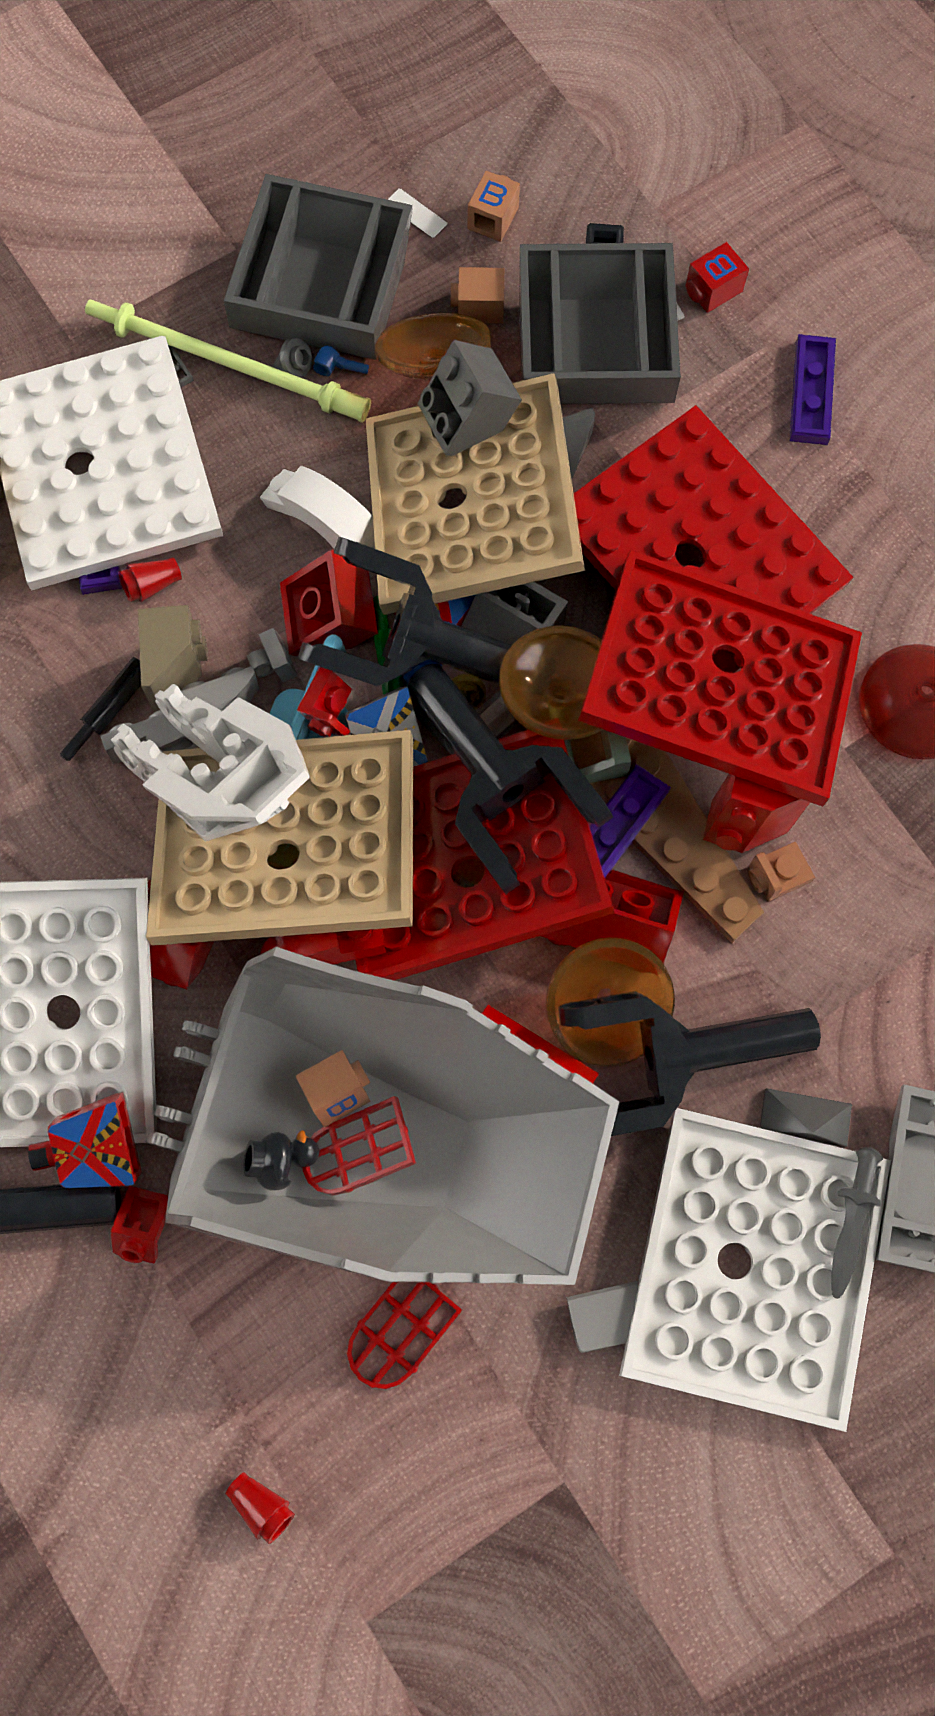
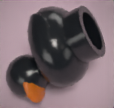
(272, 1158)

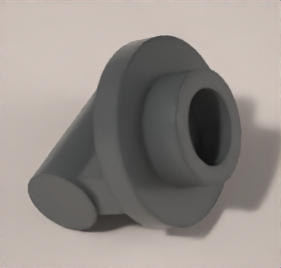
(294, 357)

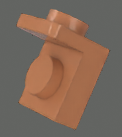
(780, 871)

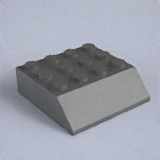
(319, 266)
(600, 321)

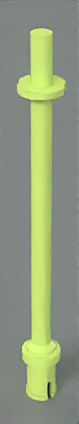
(329, 396)

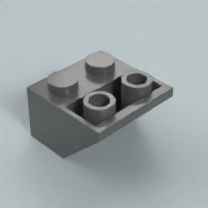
(468, 397)
(515, 612)

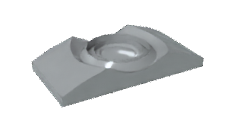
(909, 1202)

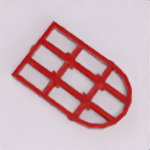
(373, 1157)
(378, 1339)

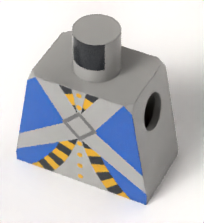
(388, 714)

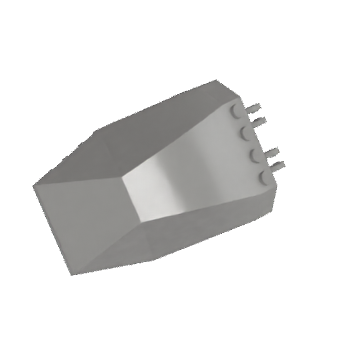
(496, 1131)

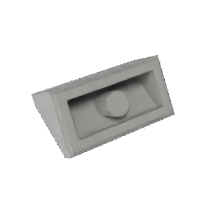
(602, 1316)

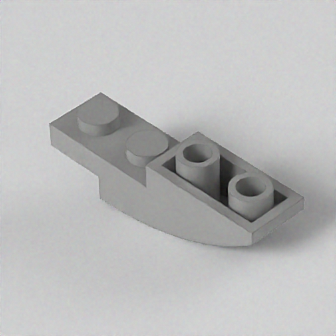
(217, 692)

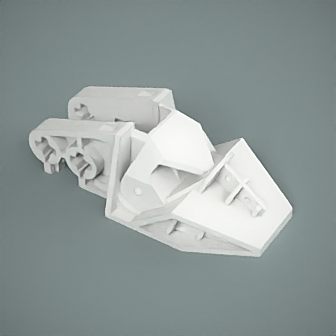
(255, 759)

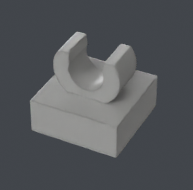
(272, 658)

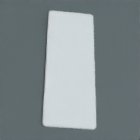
(421, 215)

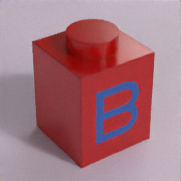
(716, 277)

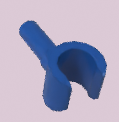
(329, 358)

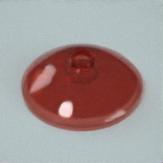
(895, 704)

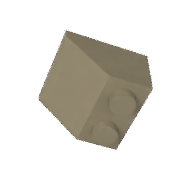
(169, 649)

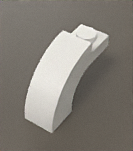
(320, 505)

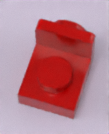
(324, 702)
(139, 1225)

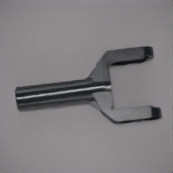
(416, 630)
(497, 774)
(676, 1052)
(57, 1207)

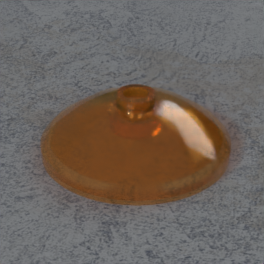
(419, 342)
(544, 665)
(613, 965)

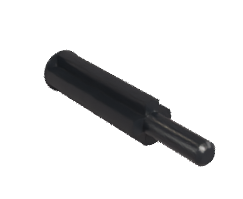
(106, 706)

